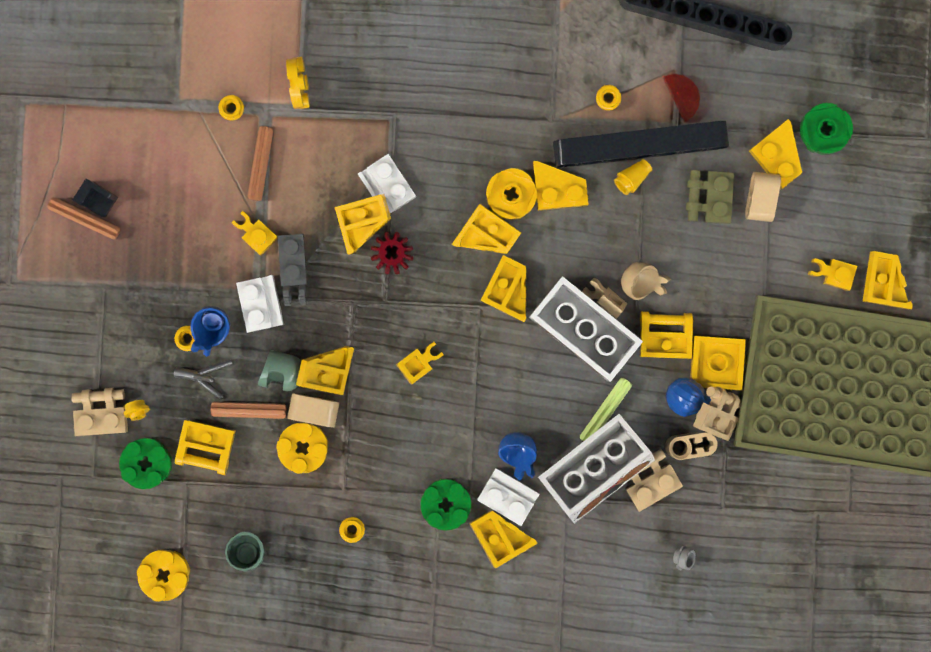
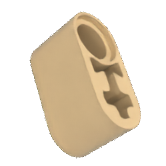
(763, 196)
(313, 410)
(696, 437)

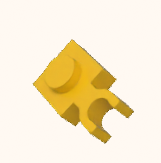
(256, 235)
(836, 274)
(416, 364)

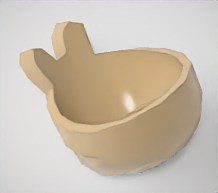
(641, 280)

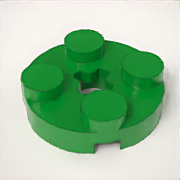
(833, 116)
(132, 470)
(437, 516)

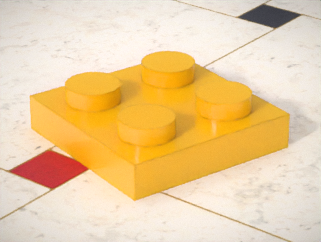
(718, 362)

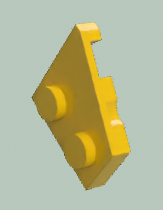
(779, 154)
(558, 188)
(362, 220)
(487, 232)
(885, 281)
(508, 289)
(326, 371)
(500, 538)

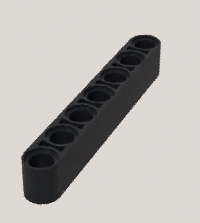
(716, 24)
(640, 144)

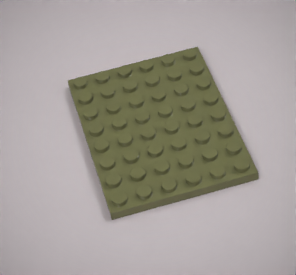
(837, 386)

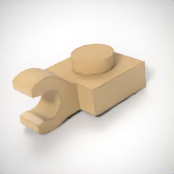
(606, 298)

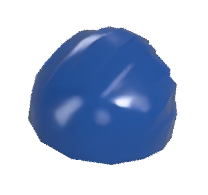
(209, 329)
(686, 396)
(520, 452)

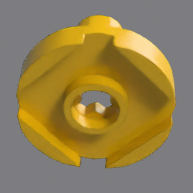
(298, 83)
(505, 181)
(297, 461)
(166, 560)

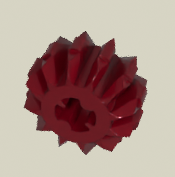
(400, 252)

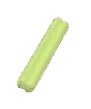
(607, 408)

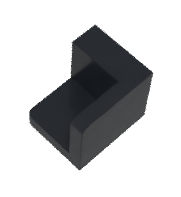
(95, 198)

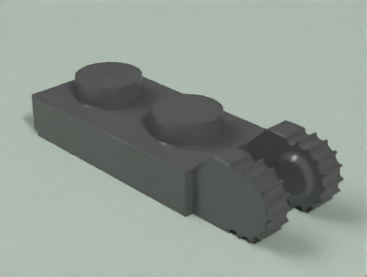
(293, 266)

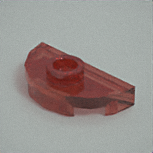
(684, 95)

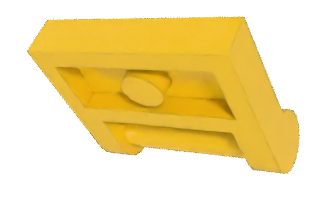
(666, 343)
(205, 438)

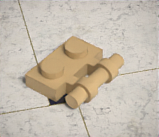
(713, 419)
(99, 421)
(654, 486)

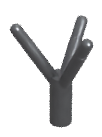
(200, 378)

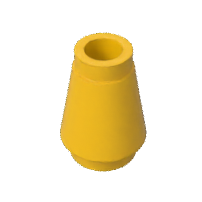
(632, 177)

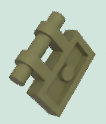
(718, 197)

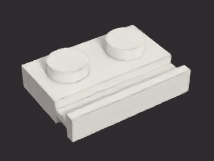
(386, 179)
(260, 303)
(508, 496)

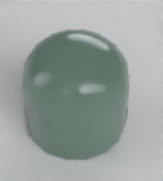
(280, 368)
(241, 555)

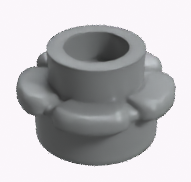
(684, 558)

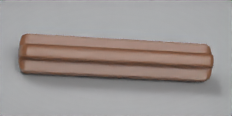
(260, 163)
(84, 218)
(248, 410)

